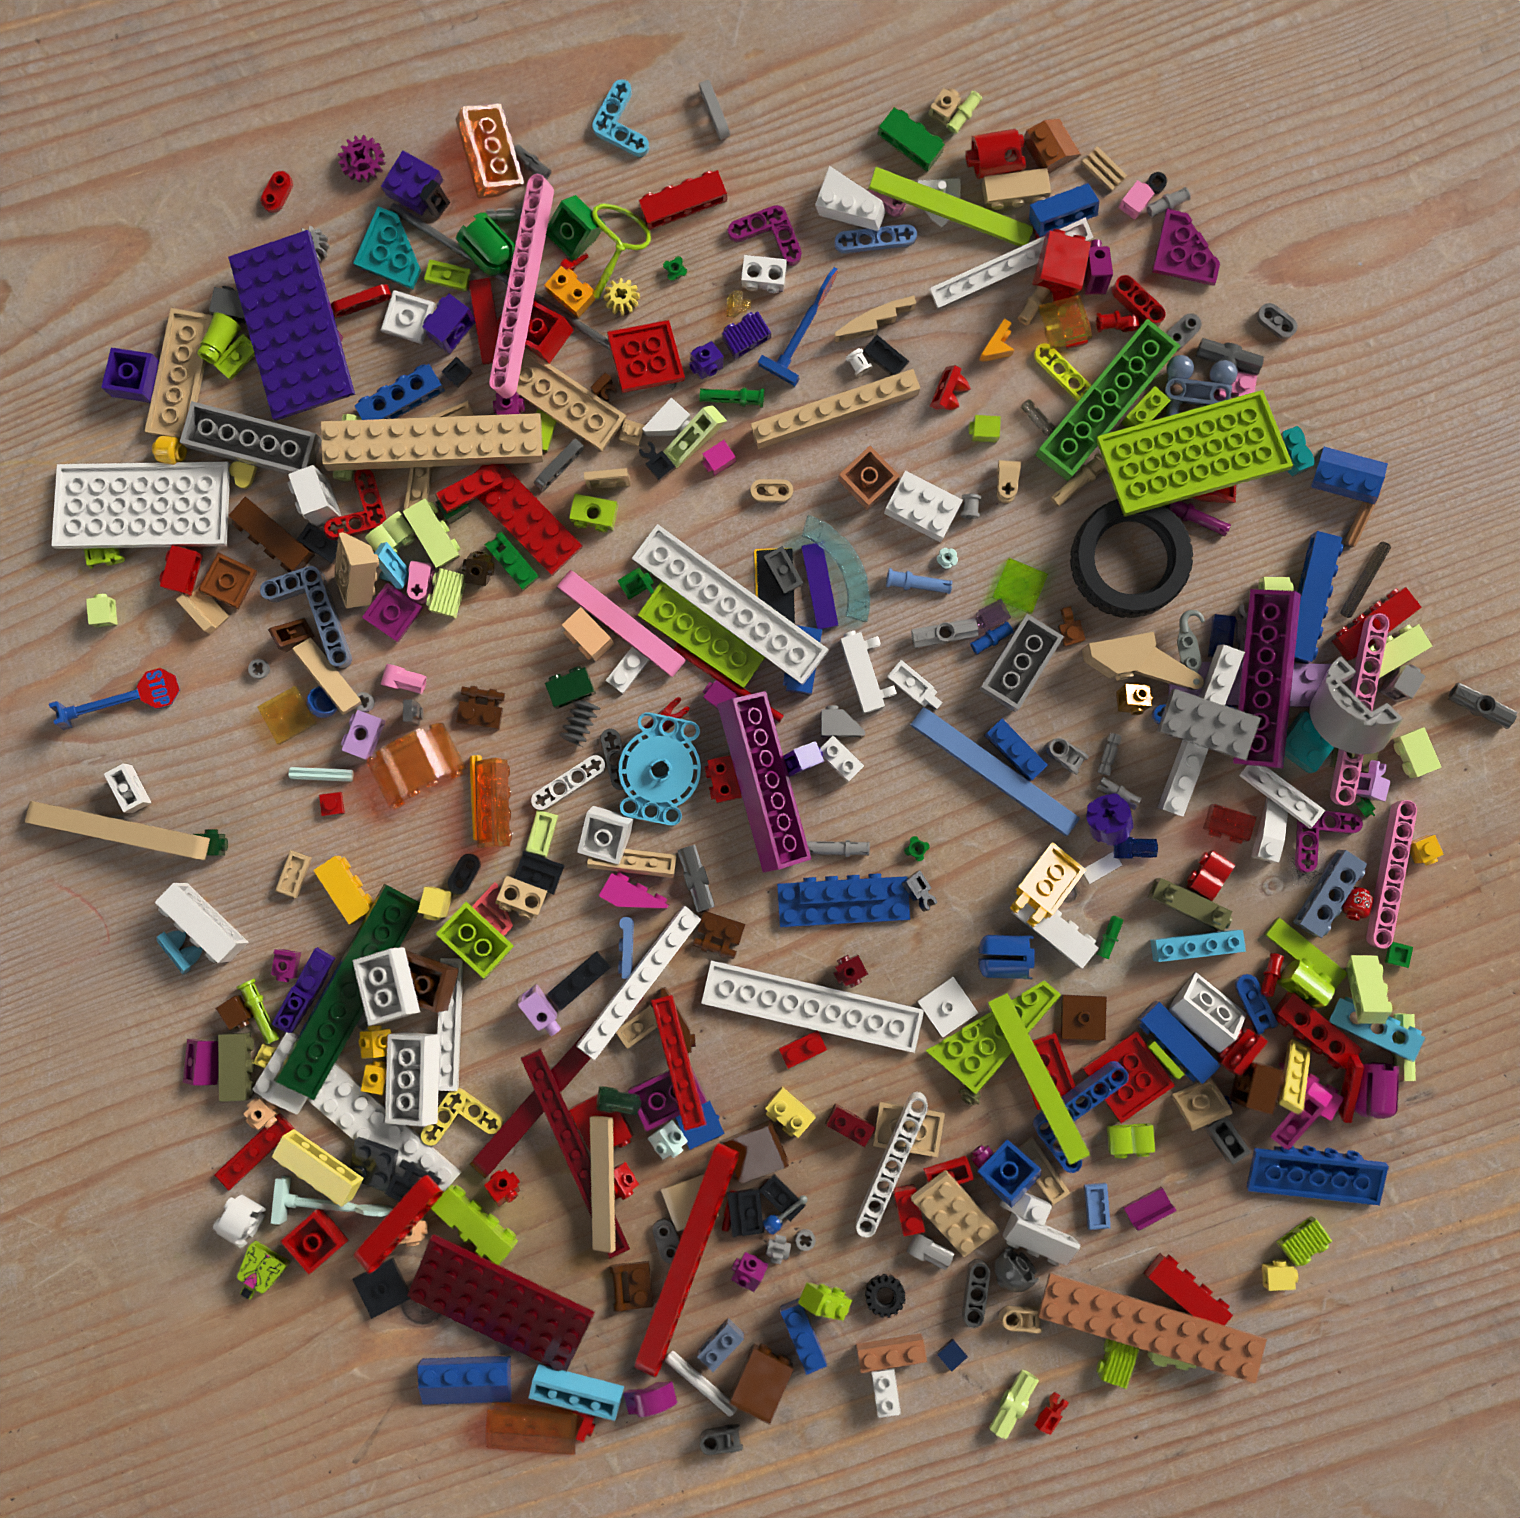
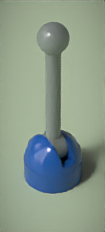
(774, 1222)

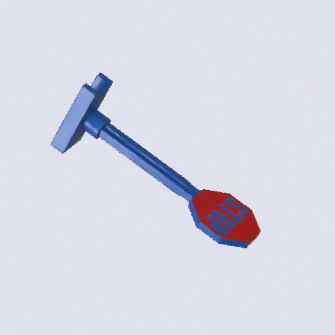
(780, 367)
(155, 688)

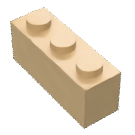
(1015, 188)

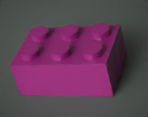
(659, 1099)

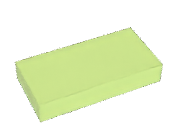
(541, 833)

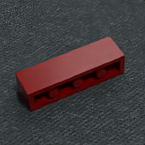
(683, 199)
(1397, 608)
(1186, 1292)

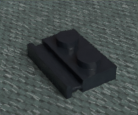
(539, 872)
(745, 1212)

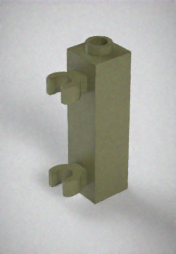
(1190, 904)

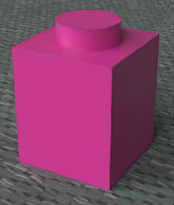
(718, 458)

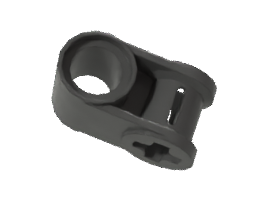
(723, 1440)

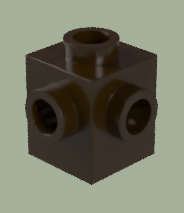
(478, 568)

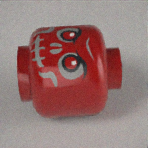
(1358, 904)

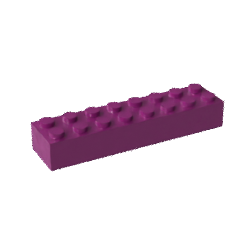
(1269, 672)
(764, 781)

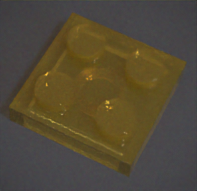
(287, 715)

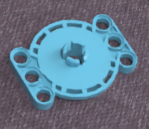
(653, 749)

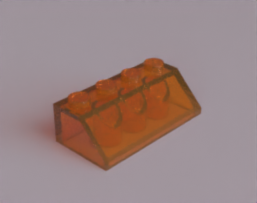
(489, 150)
(492, 803)
(531, 1428)

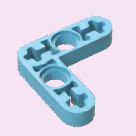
(614, 127)

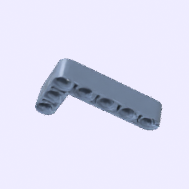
(318, 609)

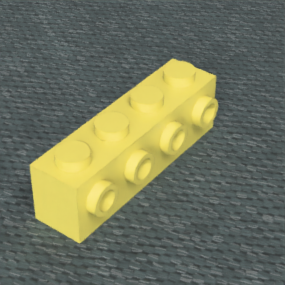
(317, 1168)

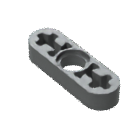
(559, 464)
(606, 744)

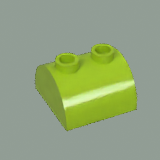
(1306, 983)

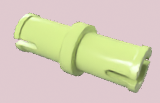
(964, 112)

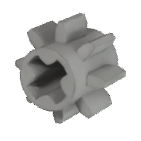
(778, 1249)

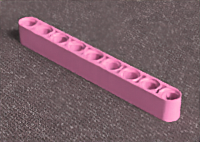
(1371, 680)

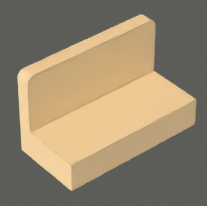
(203, 610)

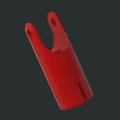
(667, 712)

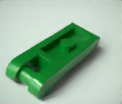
(512, 561)

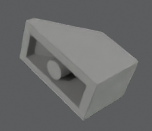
(839, 724)

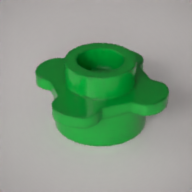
(675, 274)
(1366, 807)
(915, 842)

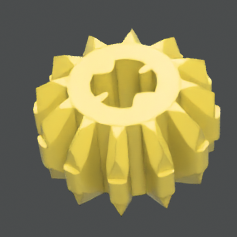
(618, 303)

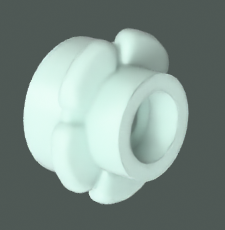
(941, 558)

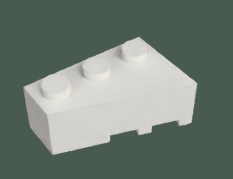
(849, 202)

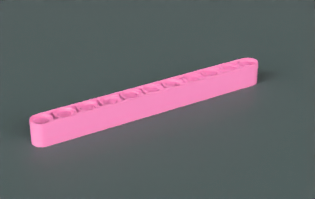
(521, 286)

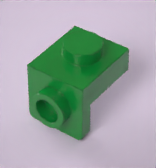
(635, 583)

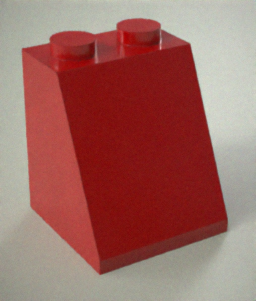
(1062, 262)

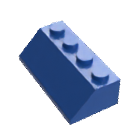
(465, 1380)

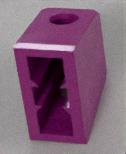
(1098, 269)

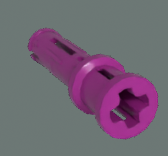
(1188, 512)

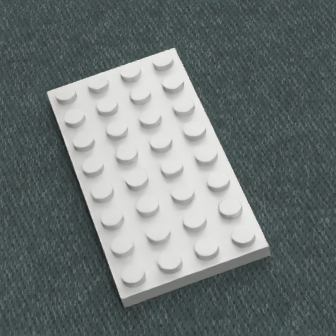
(141, 505)

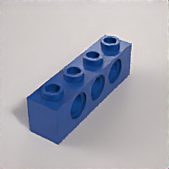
(411, 399)

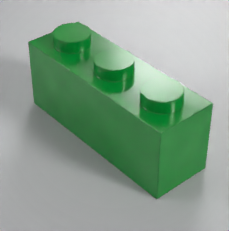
(911, 139)

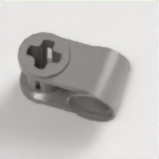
(1070, 756)

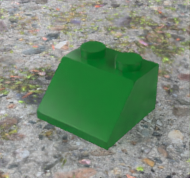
(573, 227)

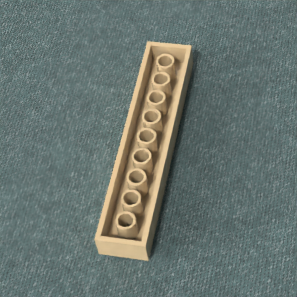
(431, 442)

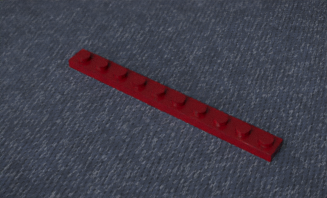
(566, 1133)

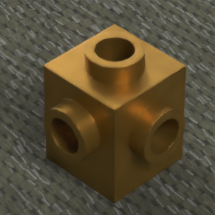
(1134, 698)

